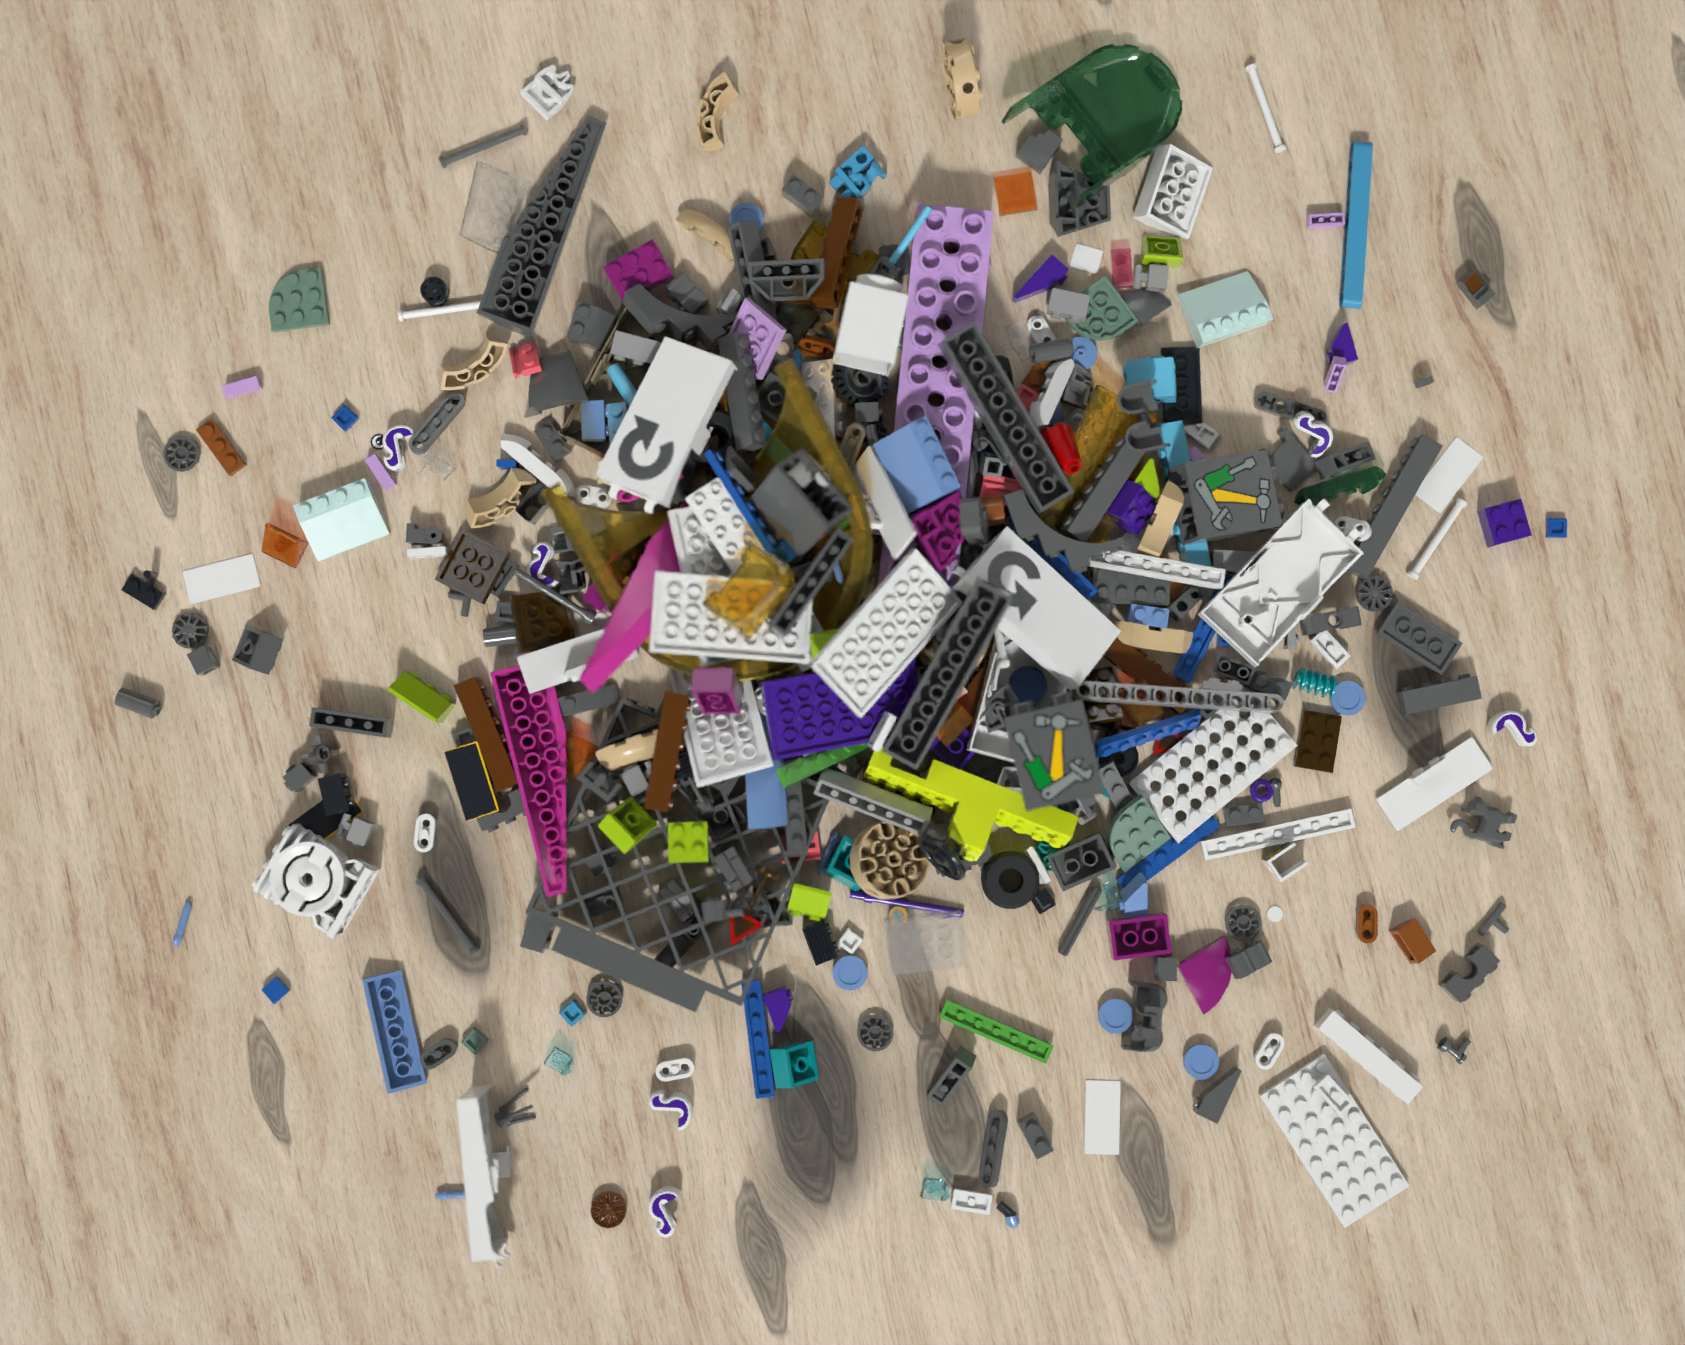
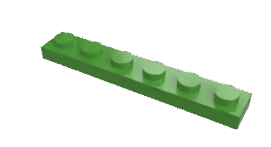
(814, 763)
(996, 1031)

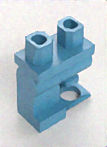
(851, 174)

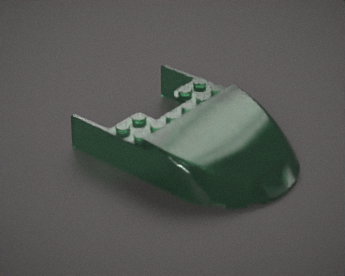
(1115, 105)

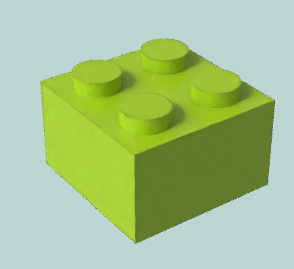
(688, 842)

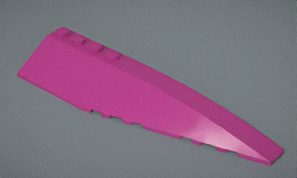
(633, 612)
(539, 760)

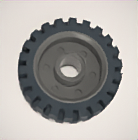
(854, 391)

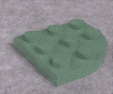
(299, 301)
(1106, 313)
(1135, 833)

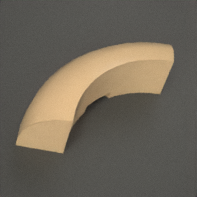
(710, 112)
(707, 229)
(474, 369)
(501, 501)
(1162, 521)
(1150, 638)
(628, 752)

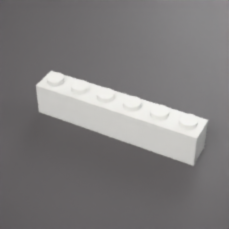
(1368, 1056)

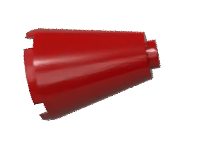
(1063, 446)

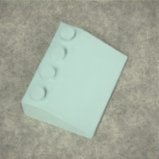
(1224, 309)
(341, 519)

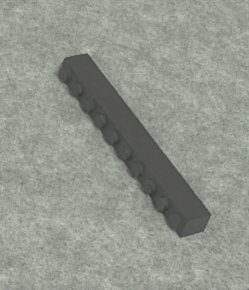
(795, 830)

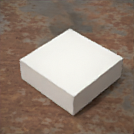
(850, 940)

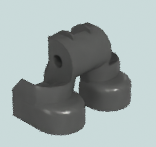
(1139, 400)
(570, 572)
(1149, 1002)

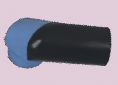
(1010, 1215)

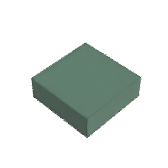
(474, 1040)

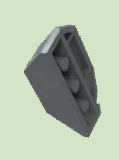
(787, 278)

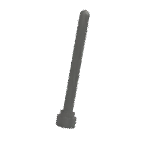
(586, 614)

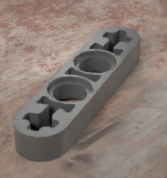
(1290, 407)

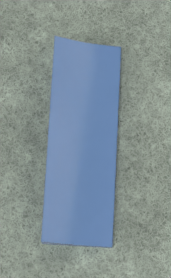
(766, 794)
(394, 1031)

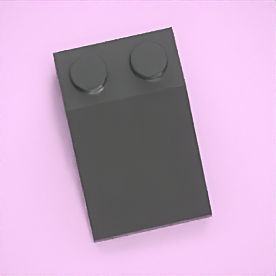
(1082, 861)

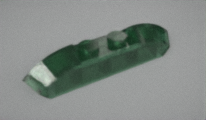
(1362, 480)

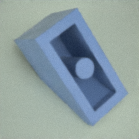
(1134, 898)

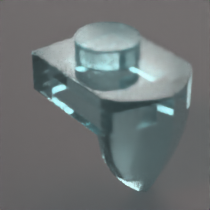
(1110, 893)
(560, 1061)
(935, 1189)

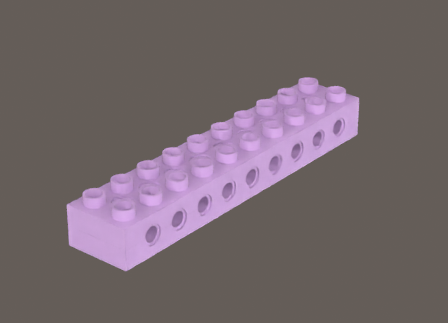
(927, 304)

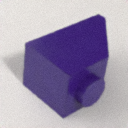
(1342, 346)
(778, 1005)

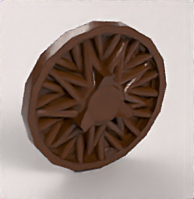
(608, 1209)

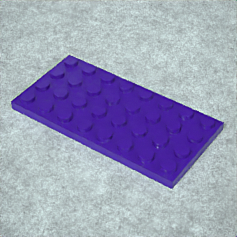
(812, 718)

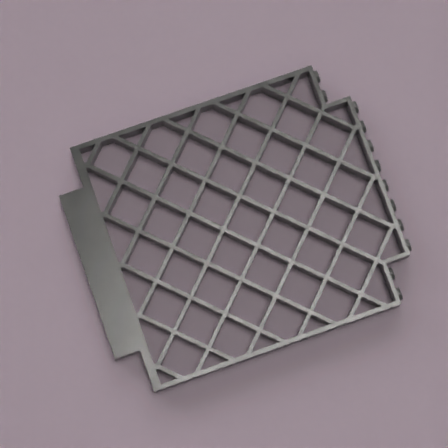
(630, 964)

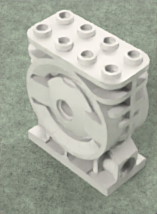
(299, 841)

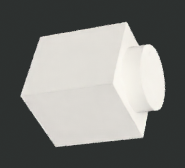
(870, 324)

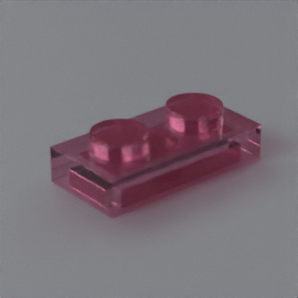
(1121, 268)

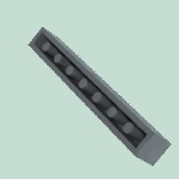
(1395, 502)

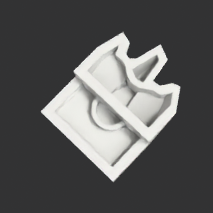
(548, 91)

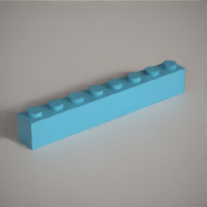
(1171, 457)

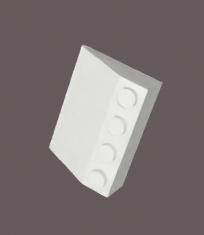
(1173, 191)

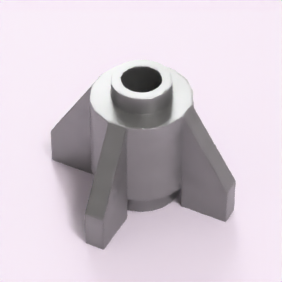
(316, 754)

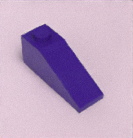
(1044, 279)

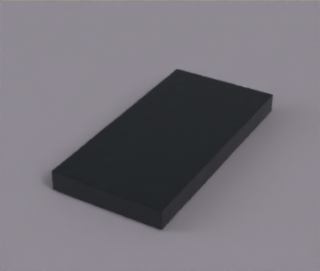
(1188, 386)

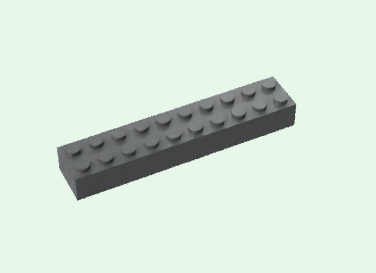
(1005, 417)
(947, 672)

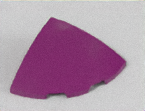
(939, 529)
(1207, 973)

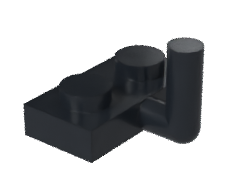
(143, 590)

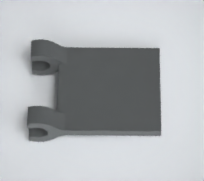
(1291, 460)

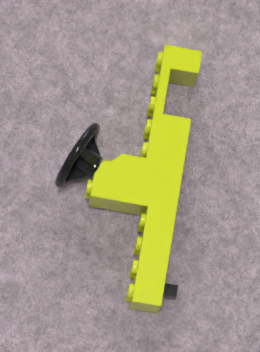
(974, 808)

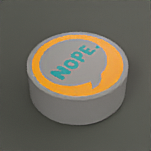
(897, 911)

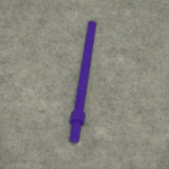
(902, 902)

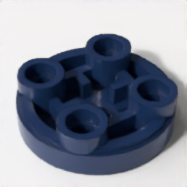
(1028, 684)

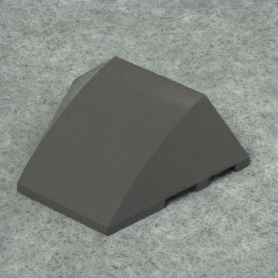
(1063, 190)
(555, 384)

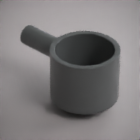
(716, 910)

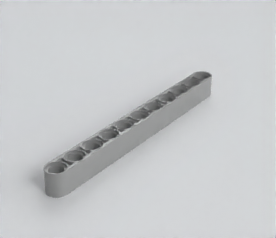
(1187, 695)

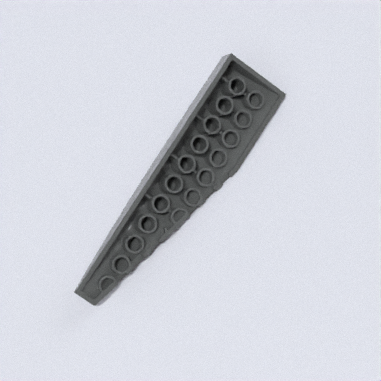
(537, 239)

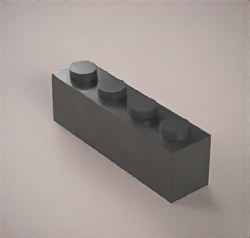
(1438, 695)
(351, 722)

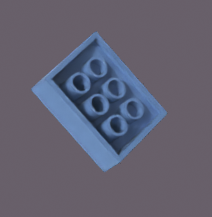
(916, 465)

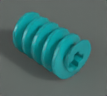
(1314, 681)

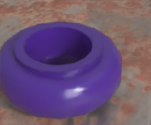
(1253, 792)

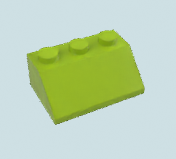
(422, 696)

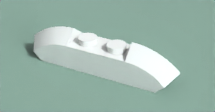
(1046, 403)
(519, 449)

